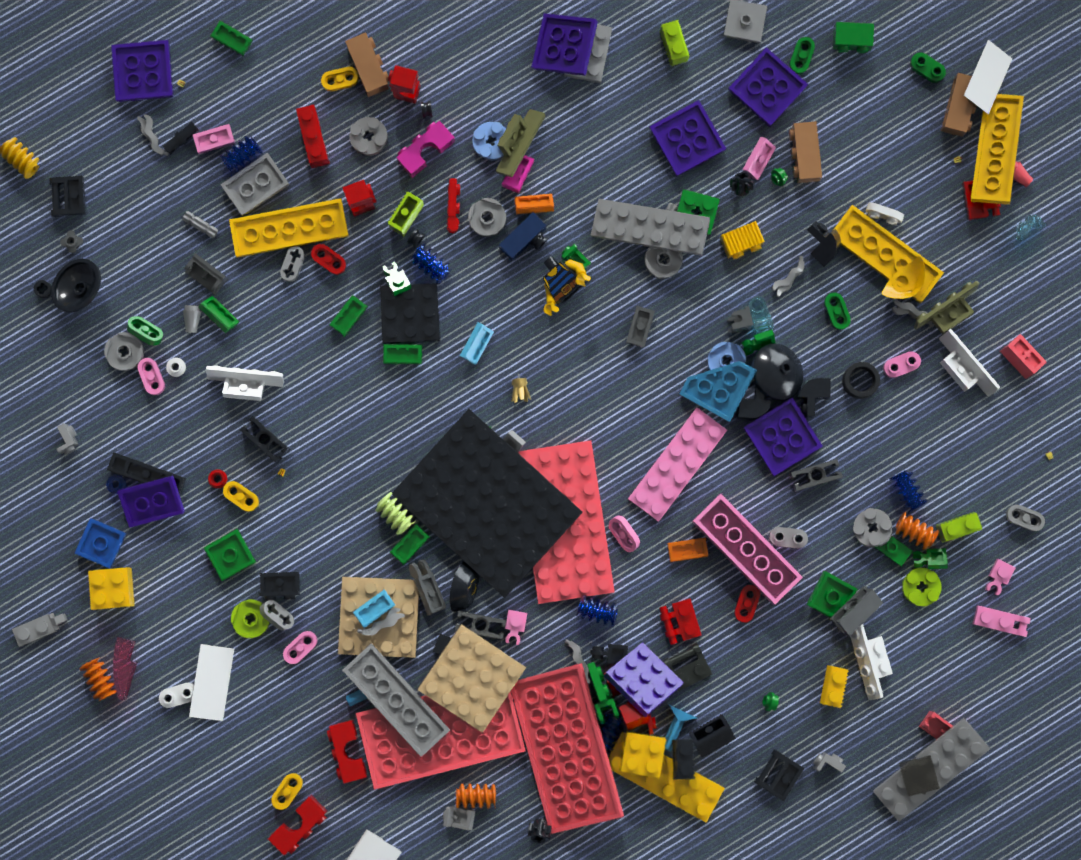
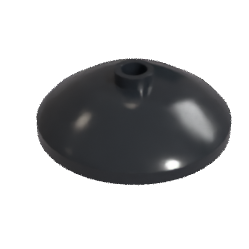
(76, 285)
(772, 377)

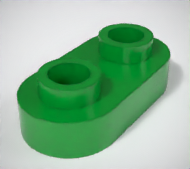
(801, 56)
(927, 69)
(837, 311)
(146, 331)

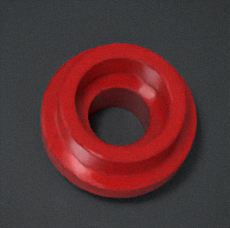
(211, 478)

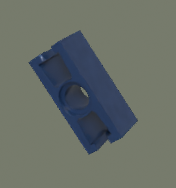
(521, 237)

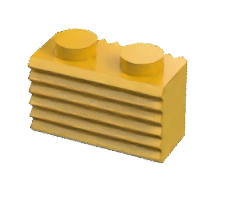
(742, 240)
(834, 686)

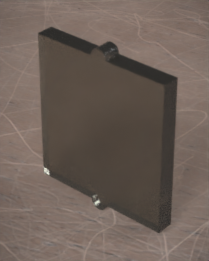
(919, 775)

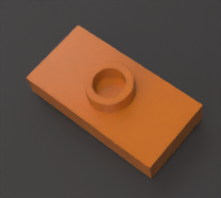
(534, 204)
(687, 549)

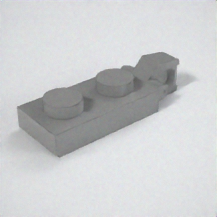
(38, 628)

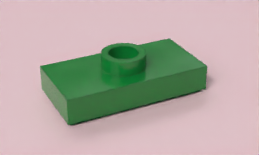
(231, 38)
(218, 314)
(348, 315)
(402, 354)
(409, 544)
(895, 551)

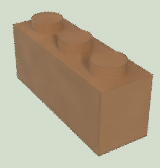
(368, 64)
(958, 108)
(805, 152)

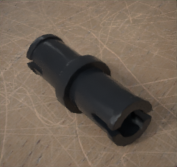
(180, 138)

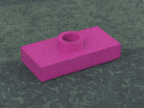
(516, 182)

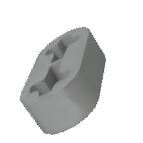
(296, 265)
(276, 615)

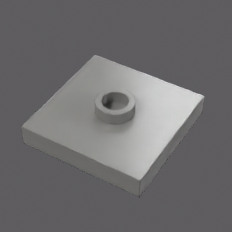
(745, 21)

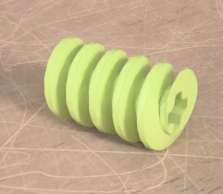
(394, 514)

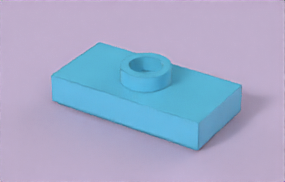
(476, 343)
(374, 608)

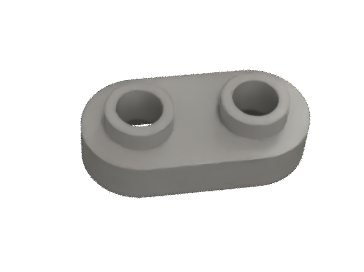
(1024, 517)
(788, 537)

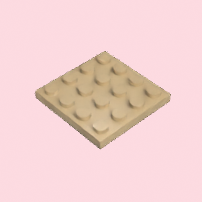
(390, 641)
(471, 678)

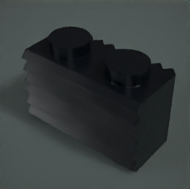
(712, 735)
(683, 759)

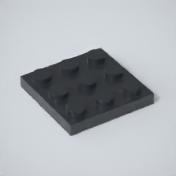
(410, 315)

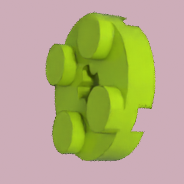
(914, 595)
(240, 623)

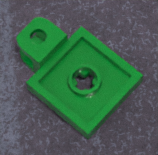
(706, 204)
(602, 692)

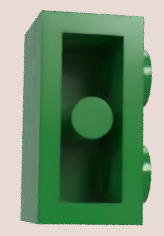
(853, 37)

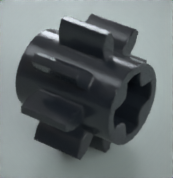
(741, 184)
(539, 830)

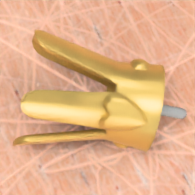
(520, 388)

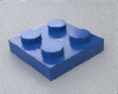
(100, 543)

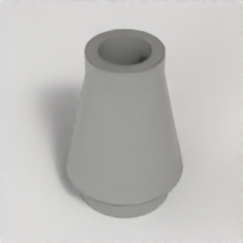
(191, 318)

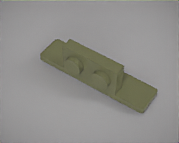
(517, 140)
(951, 312)

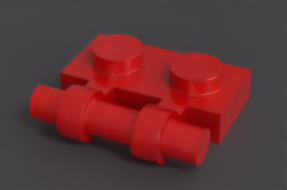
(978, 210)
(685, 618)

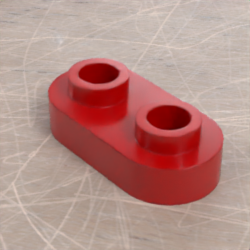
(329, 259)
(746, 603)

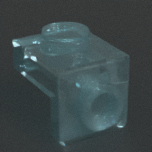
(1024, 227)

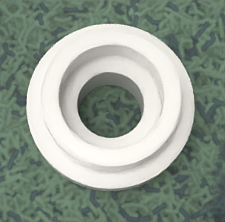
(176, 373)

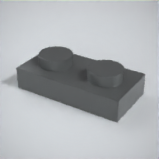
(640, 326)

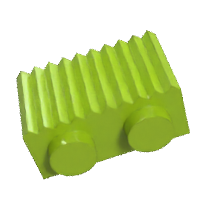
(674, 43)
(405, 213)
(959, 527)

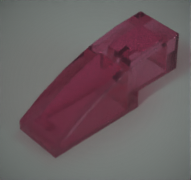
(123, 667)

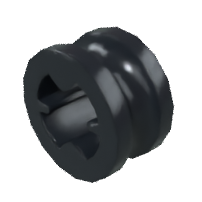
(426, 109)
(415, 238)
(539, 240)
(39, 284)

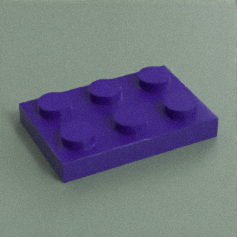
(151, 501)

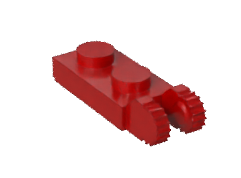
(452, 207)

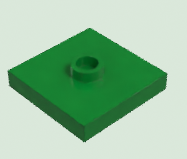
(229, 555)
(830, 594)

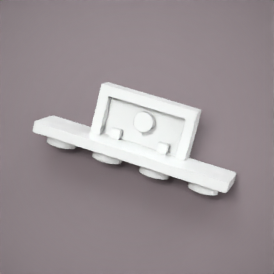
(964, 366)
(244, 383)
(872, 661)

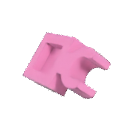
(1001, 573)
(515, 623)

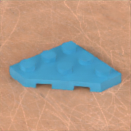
(720, 388)

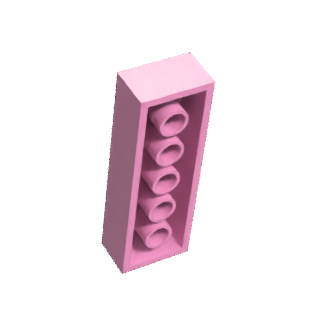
(747, 549)

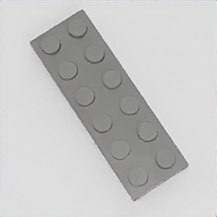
(650, 227)
(396, 700)
(950, 756)

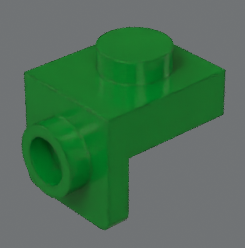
(574, 254)

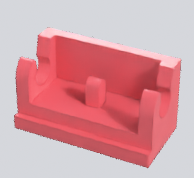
(1023, 356)
(935, 725)

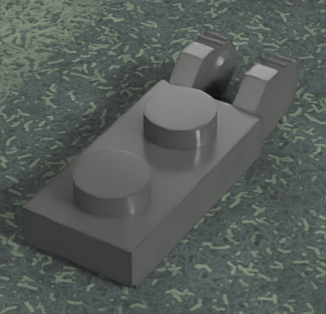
(427, 587)

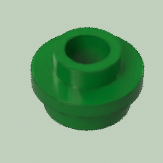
(779, 177)
(770, 701)

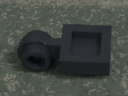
(614, 653)

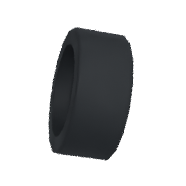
(875, 380)

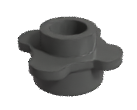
(77, 241)

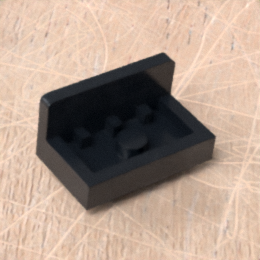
(279, 584)

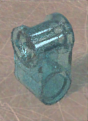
(760, 316)

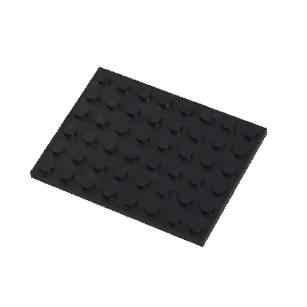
(487, 503)

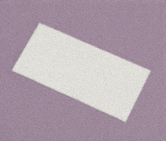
(988, 77)
(211, 682)

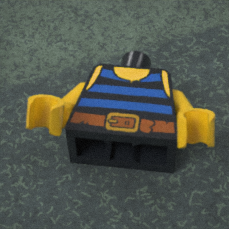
(562, 282)

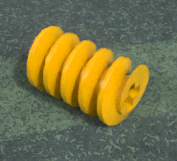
(19, 158)

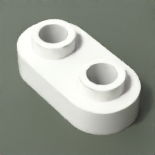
(891, 215)
(177, 695)

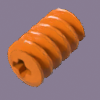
(916, 531)
(97, 679)
(475, 796)

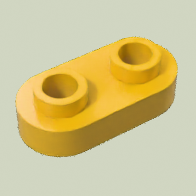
(339, 77)
(241, 496)
(287, 791)

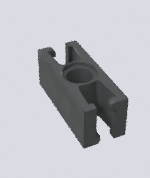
(820, 468)
(856, 611)
(487, 619)

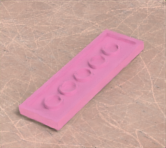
(677, 464)

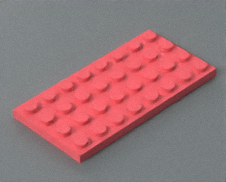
(580, 557)
(566, 749)
(395, 761)

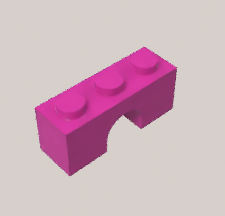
(435, 136)

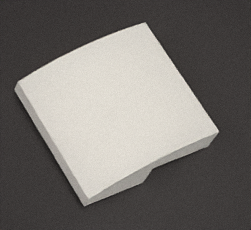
(373, 848)

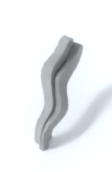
(146, 129)
(785, 284)
(909, 308)
(389, 621)
(577, 657)

